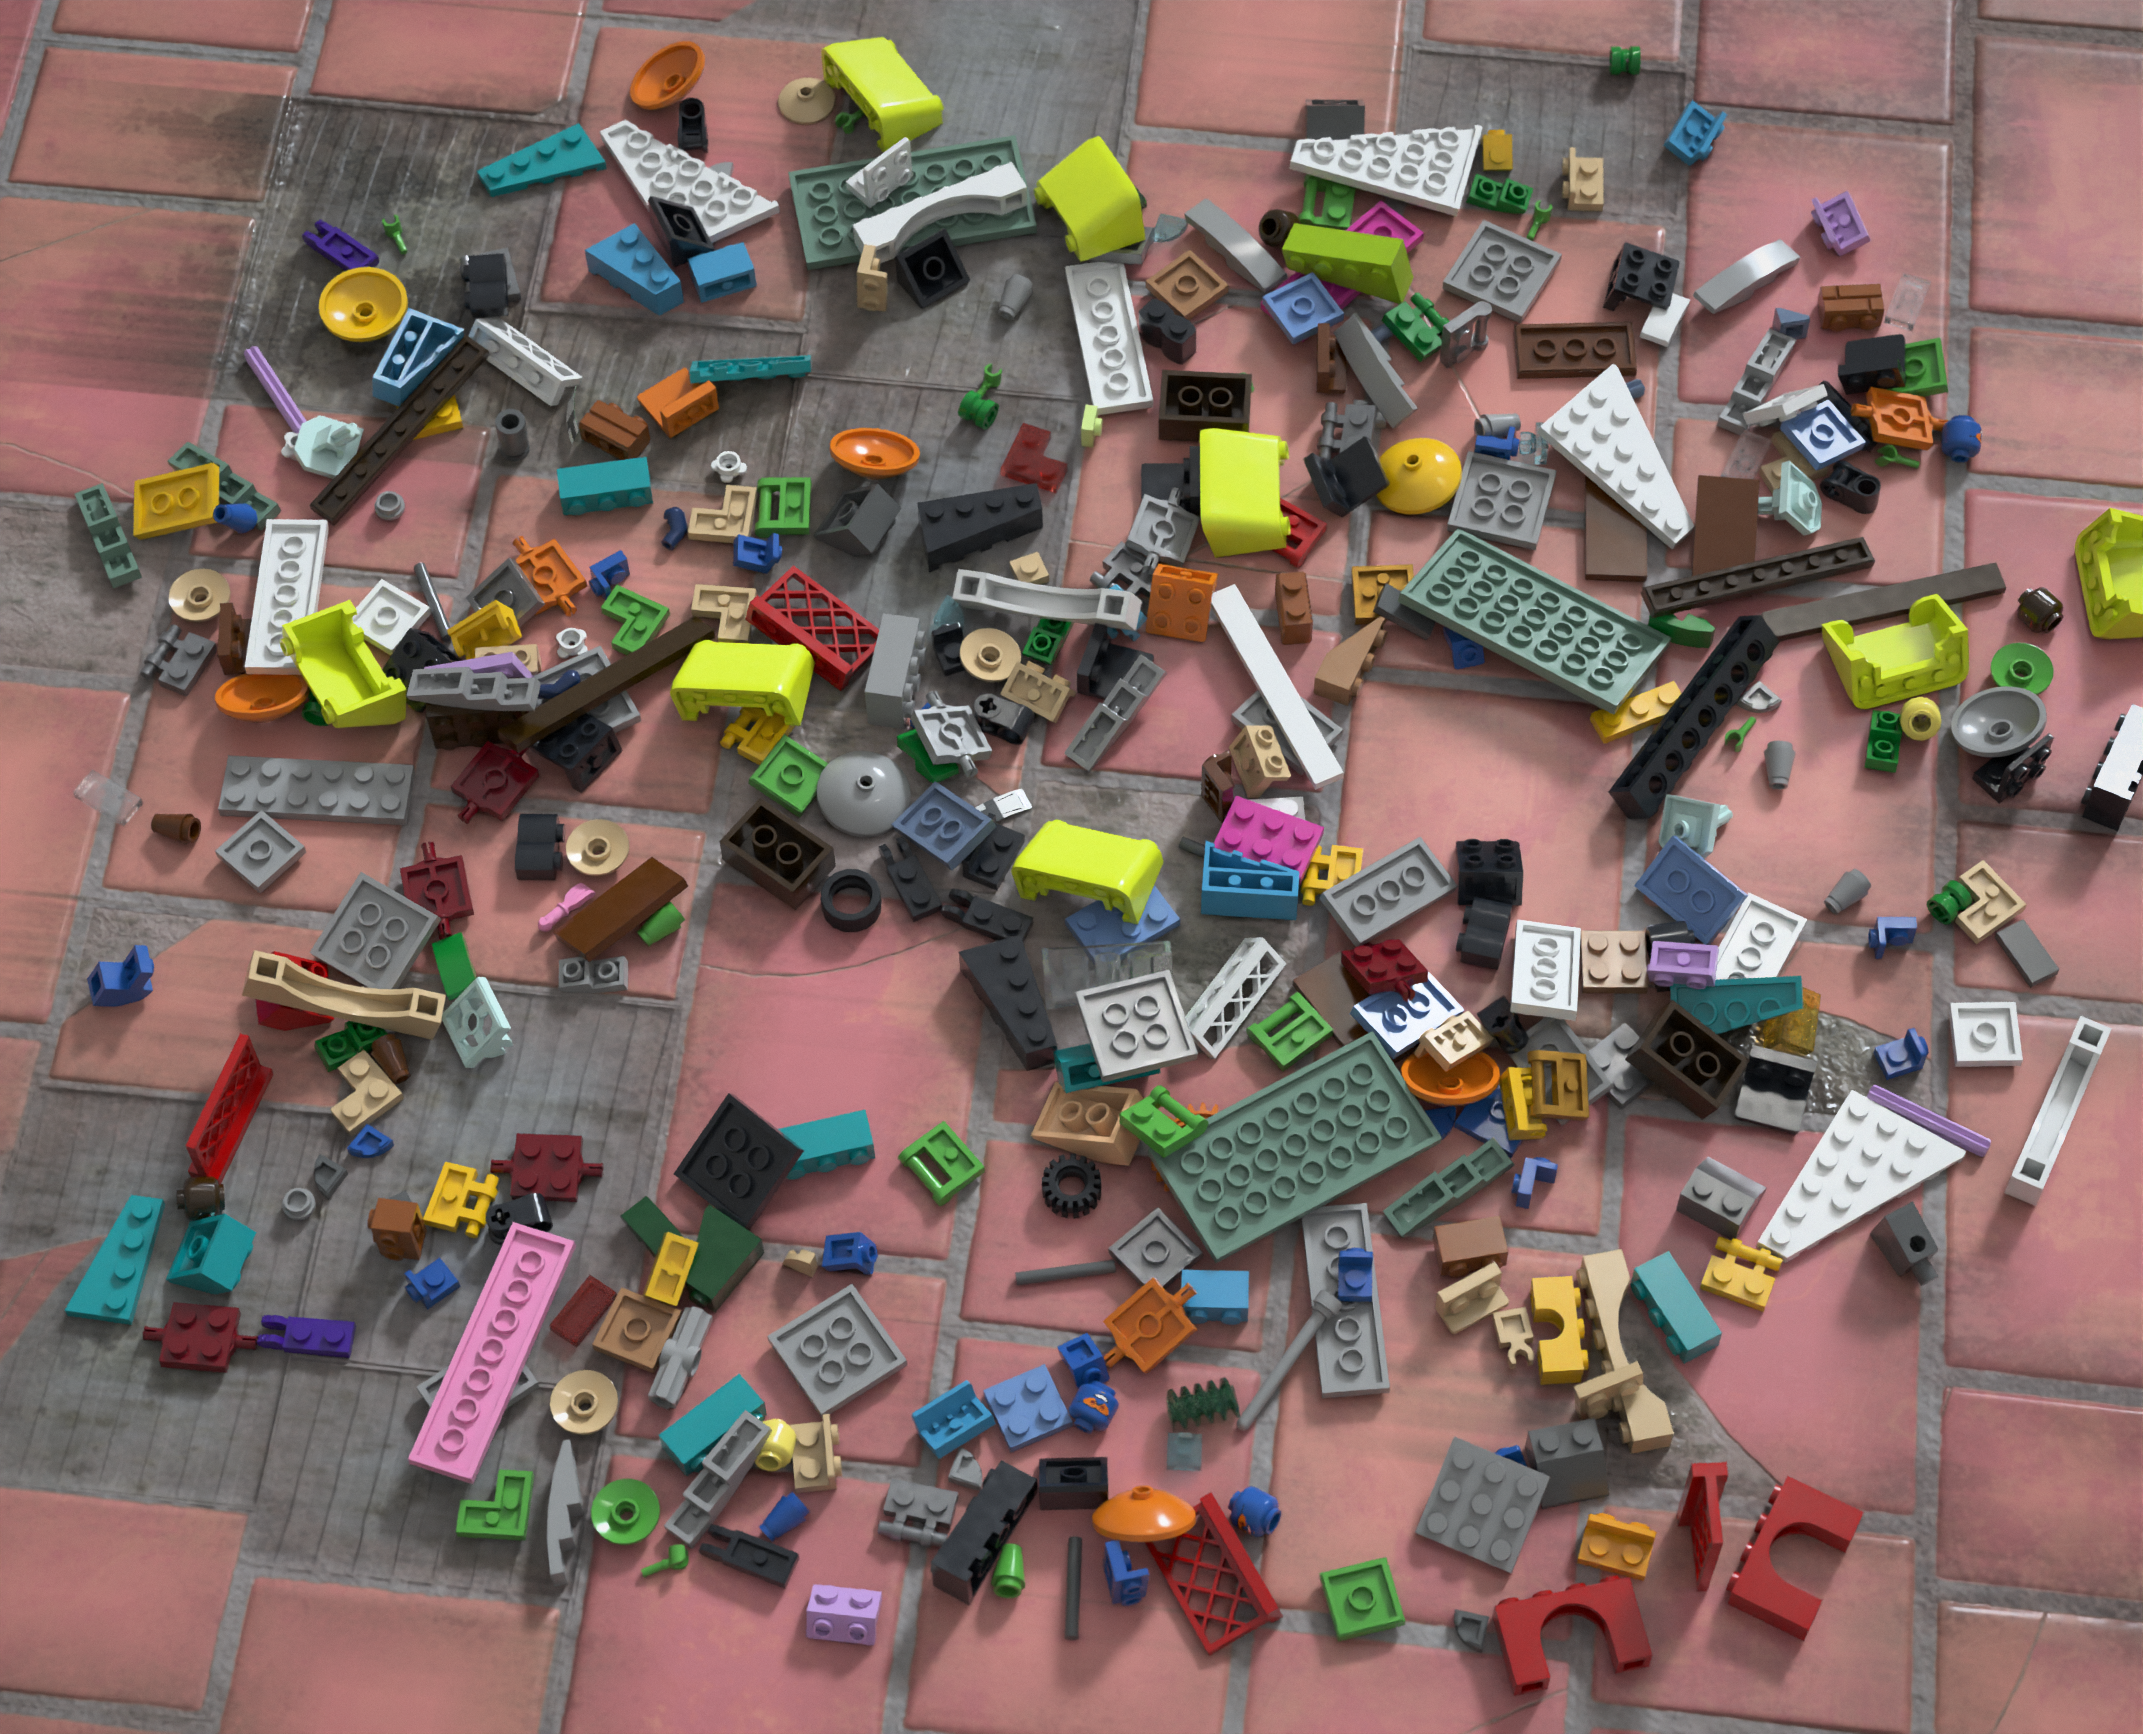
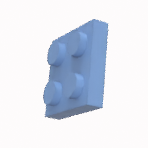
(1301, 307)
(1822, 435)
(1027, 1408)

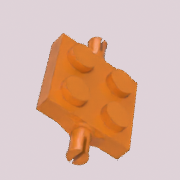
(1899, 418)
(550, 574)
(1149, 1325)

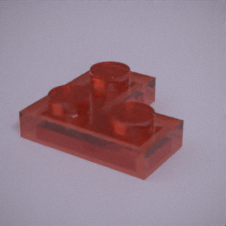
(1027, 463)

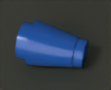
(236, 516)
(784, 1516)

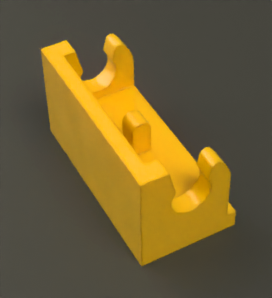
(487, 627)
(1517, 1099)
(670, 1269)

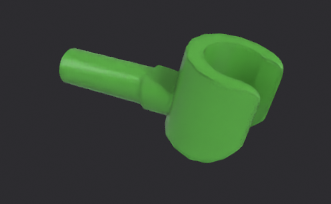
(845, 117)
(1540, 216)
(394, 231)
(990, 380)
(1891, 455)
(1740, 734)
(677, 1560)

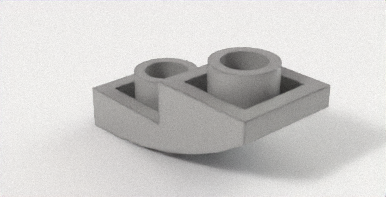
(594, 976)

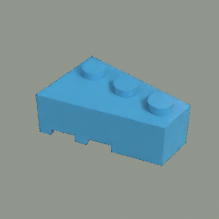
(637, 268)
(412, 355)
(1247, 887)

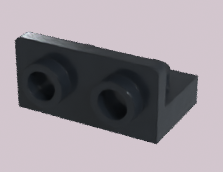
(993, 856)

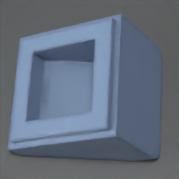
(1791, 323)

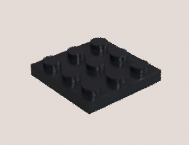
(738, 1161)

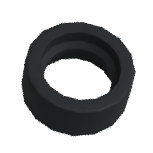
(855, 879)

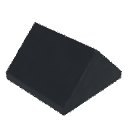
(678, 230)
(930, 269)
(1073, 1483)

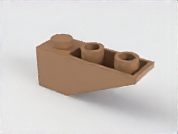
(1345, 665)

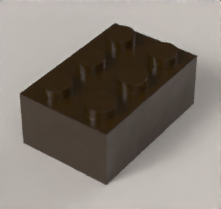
(1203, 401)
(466, 727)
(777, 853)
(1687, 1060)

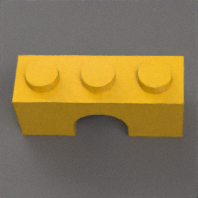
(1556, 1302)

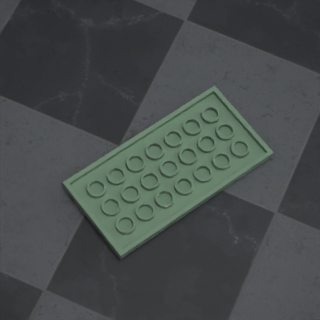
(829, 209)
(1535, 620)
(1296, 1147)

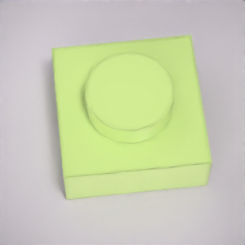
(1090, 426)

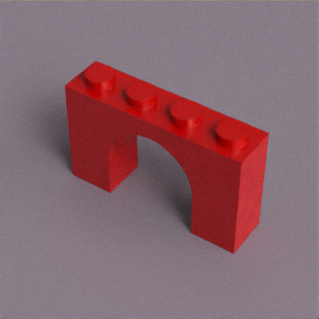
(1794, 1511)
(1606, 1604)

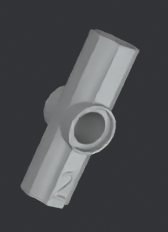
(680, 1357)

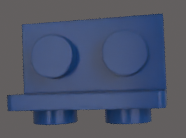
(1123, 1585)

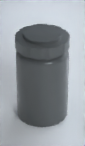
(512, 435)

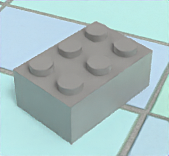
(895, 671)

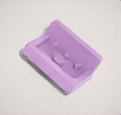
(1841, 223)
(1683, 964)
(843, 1614)

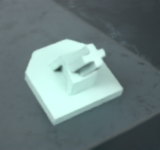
(326, 445)
(1794, 501)
(1692, 822)

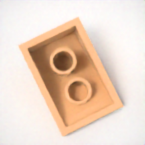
(1089, 1123)

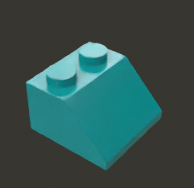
(212, 1254)

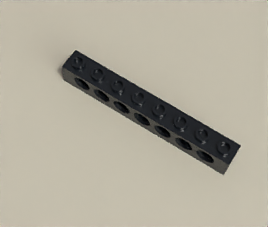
(1694, 717)

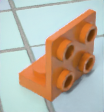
(678, 403)
(1180, 602)

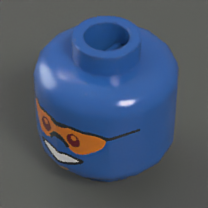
(1961, 438)
(1093, 1407)
(1254, 1511)

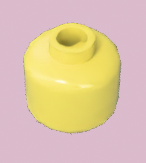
(1922, 728)
(778, 1448)

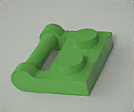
(1336, 207)
(793, 506)
(1296, 1038)
(1156, 1128)
(951, 1158)

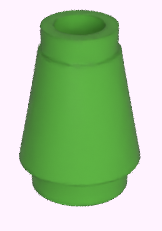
(661, 924)
(1009, 1572)

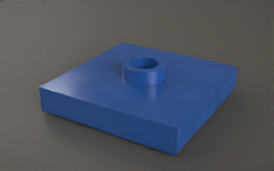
(1487, 1120)

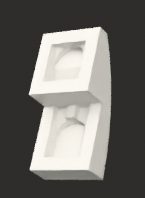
(1662, 323)

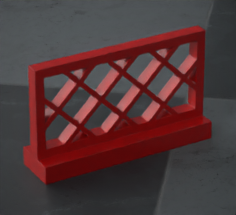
(780, 628)
(228, 1112)
(1701, 1512)
(1241, 1568)

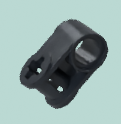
(692, 126)
(1852, 487)
(1004, 719)
(1504, 1026)
(528, 1211)

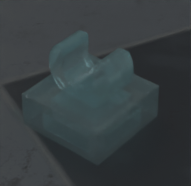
(1535, 444)
(1184, 1451)

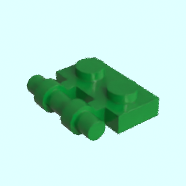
(1411, 328)

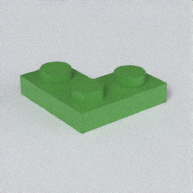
(639, 616)
(503, 1517)

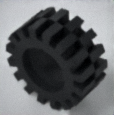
(1071, 1203)

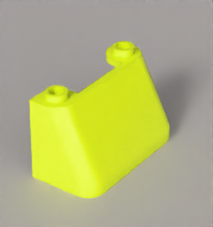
(882, 88)
(1093, 201)
(1242, 491)
(2112, 574)
(1900, 659)
(342, 669)
(744, 677)
(1090, 866)

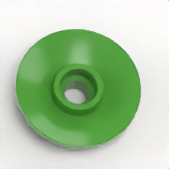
(2024, 660)
(623, 1497)

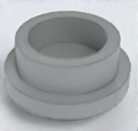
(389, 505)
(298, 1204)

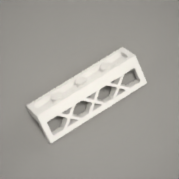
(523, 360)
(1229, 983)

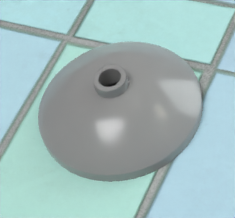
(1999, 721)
(859, 808)

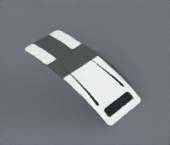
(571, 419)
(1006, 804)

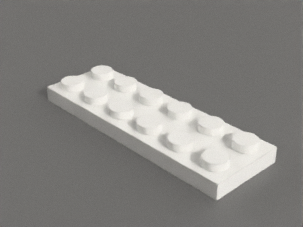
(1108, 337)
(285, 589)

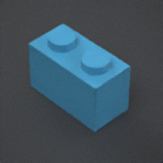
(722, 272)
(1219, 1296)

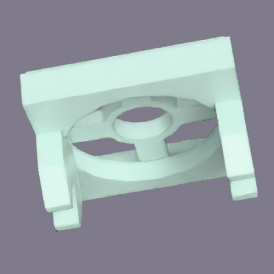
(457, 1018)

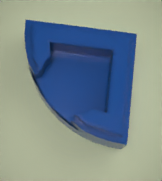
(1442, 1119)
(370, 1143)

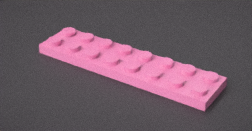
(492, 1353)

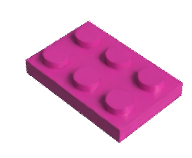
(1269, 835)

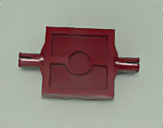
(494, 782)
(439, 887)
(1385, 968)
(547, 1166)
(200, 1337)

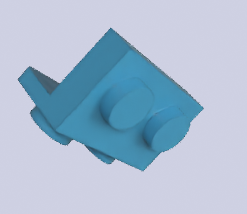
(1694, 133)
(952, 1419)

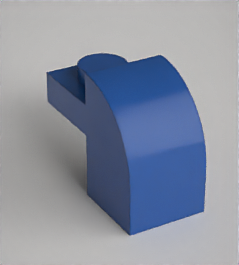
(122, 982)

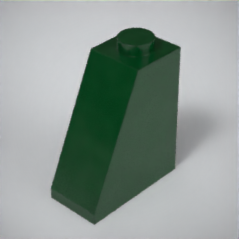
(721, 1259)

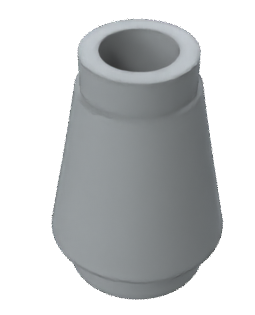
(1014, 296)
(1496, 424)
(1779, 763)
(1847, 891)

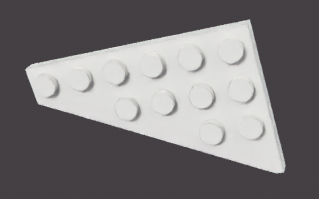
(1415, 168)
(673, 175)
(1612, 447)
(1853, 1171)

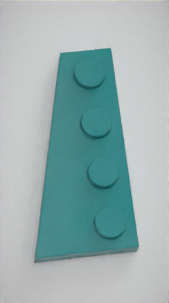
(550, 158)
(749, 367)
(1740, 1001)
(119, 1269)

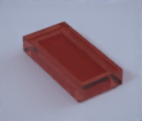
(583, 1311)

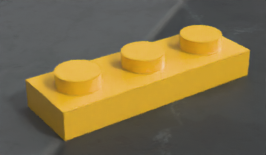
(1635, 713)

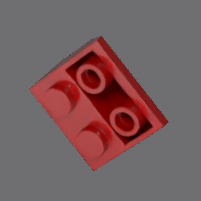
(287, 1017)

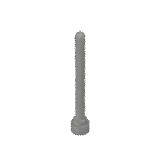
(1325, 1307)

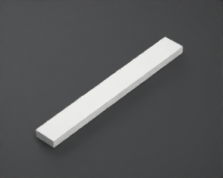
(1275, 687)

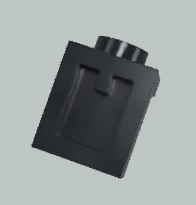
(946, 645)

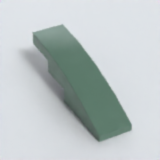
(232, 487)
(108, 535)
(1449, 1188)

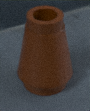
(179, 827)
(391, 1057)

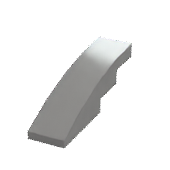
(1238, 247)
(1745, 276)
(1373, 370)
(1757, 380)
(472, 690)
(1115, 713)
(719, 1479)
(564, 1503)

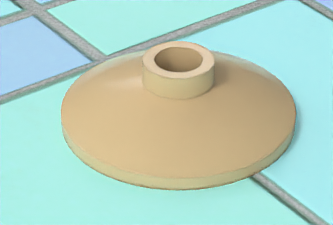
(806, 101)
(195, 586)
(991, 645)
(593, 837)
(582, 1388)

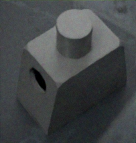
(1906, 1243)

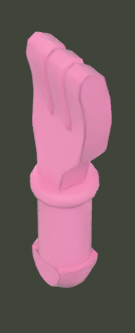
(573, 899)

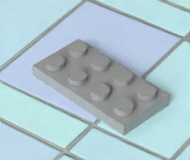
(1388, 892)

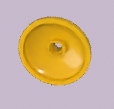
(360, 294)
(1421, 485)

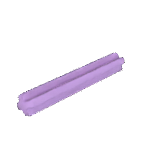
(274, 388)
(1931, 1121)

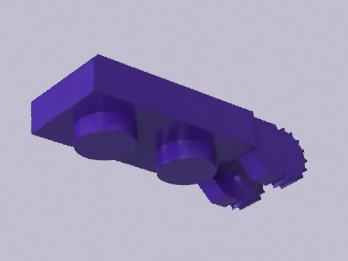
(340, 247)
(309, 1335)

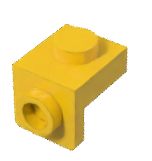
(1497, 151)

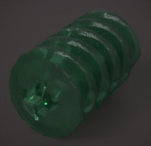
(1201, 1403)

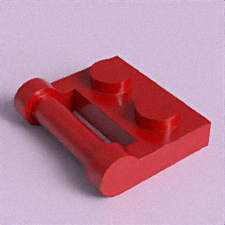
(1305, 532)

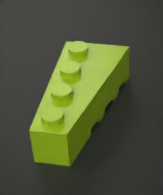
(1351, 260)

